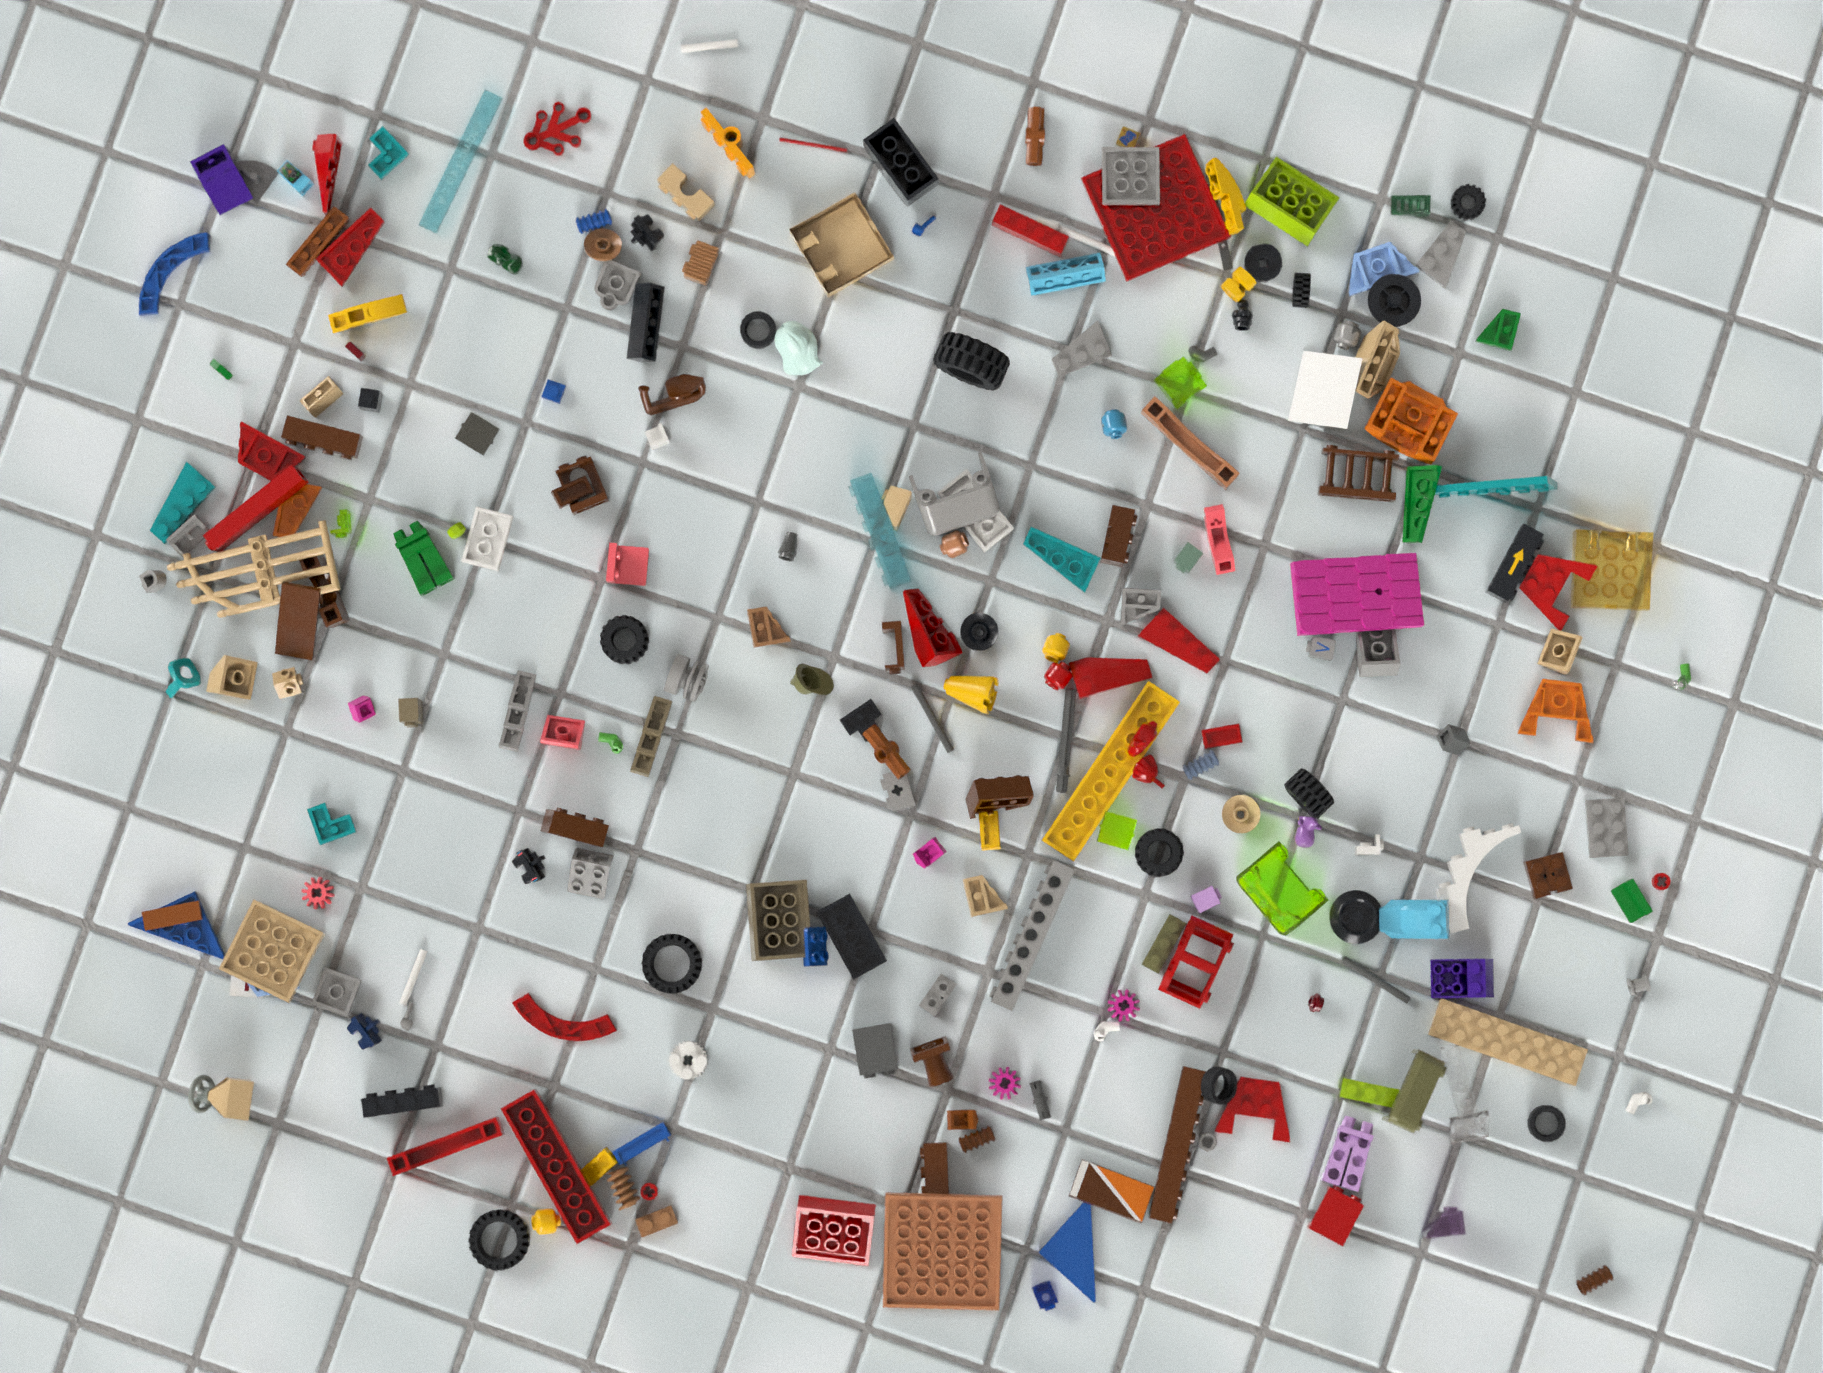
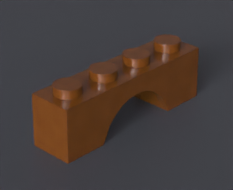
(331, 605)

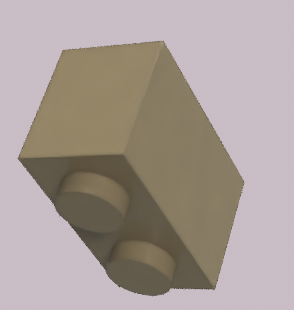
(410, 712)

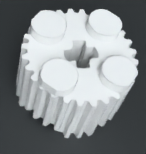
(699, 1060)

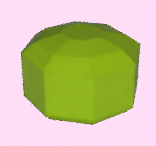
(456, 530)

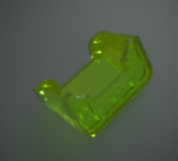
(1279, 890)

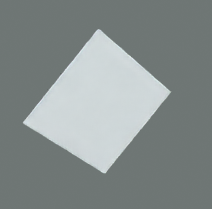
(1325, 389)

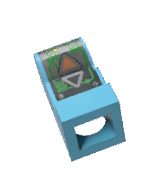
(295, 178)

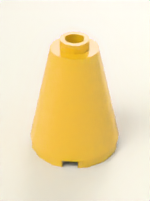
(973, 691)

